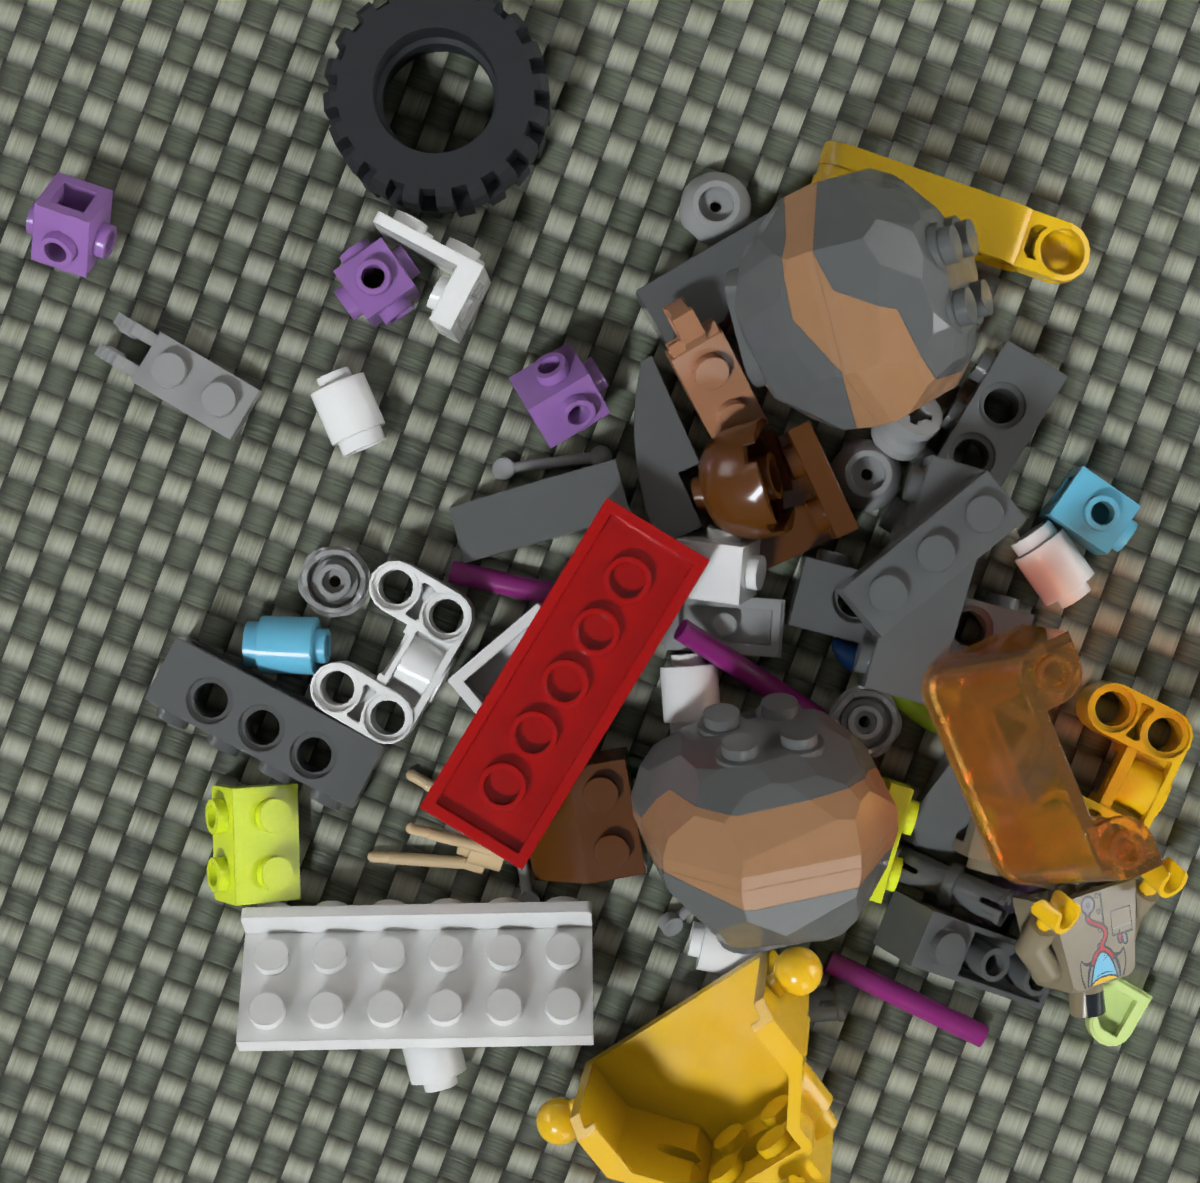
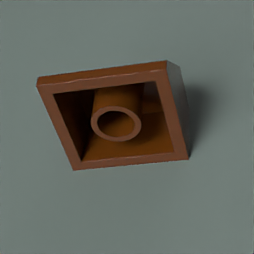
(594, 828)

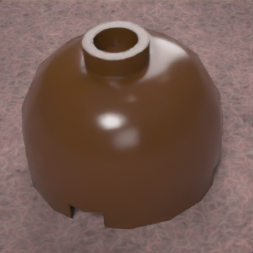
(745, 482)

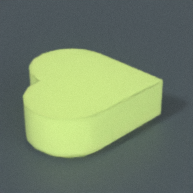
(1124, 1008)

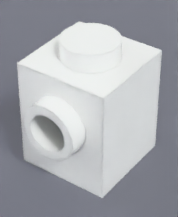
(734, 566)

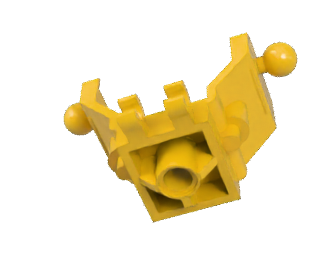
(710, 1087)

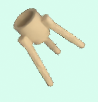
(473, 857)

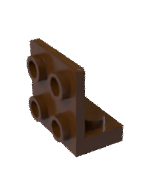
(817, 498)

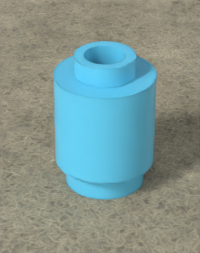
(286, 645)

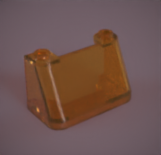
(1012, 768)

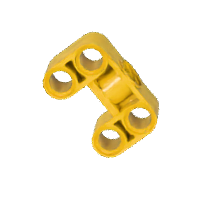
(1139, 773)

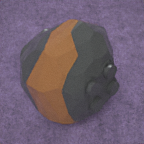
(858, 300)
(766, 823)

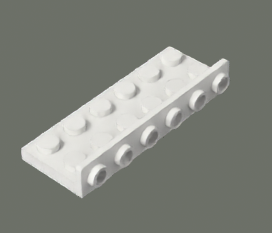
(416, 975)

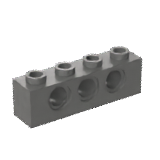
(1028, 387)
(817, 609)
(178, 695)

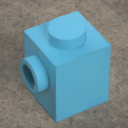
(1092, 512)

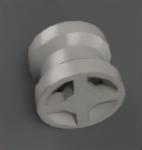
(910, 434)

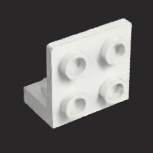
(454, 298)

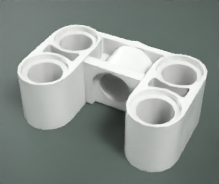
(415, 669)

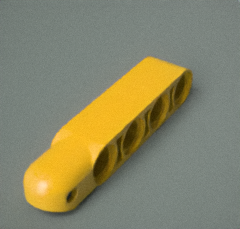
(1007, 232)

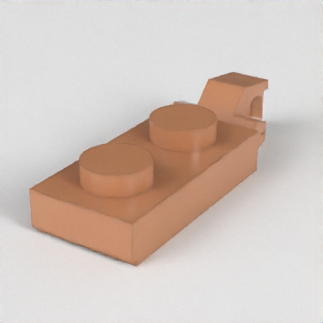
(709, 371)

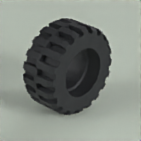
(452, 179)

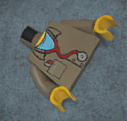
(1088, 932)

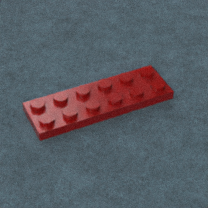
(564, 683)

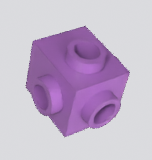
(64, 234)
(392, 298)
(562, 393)

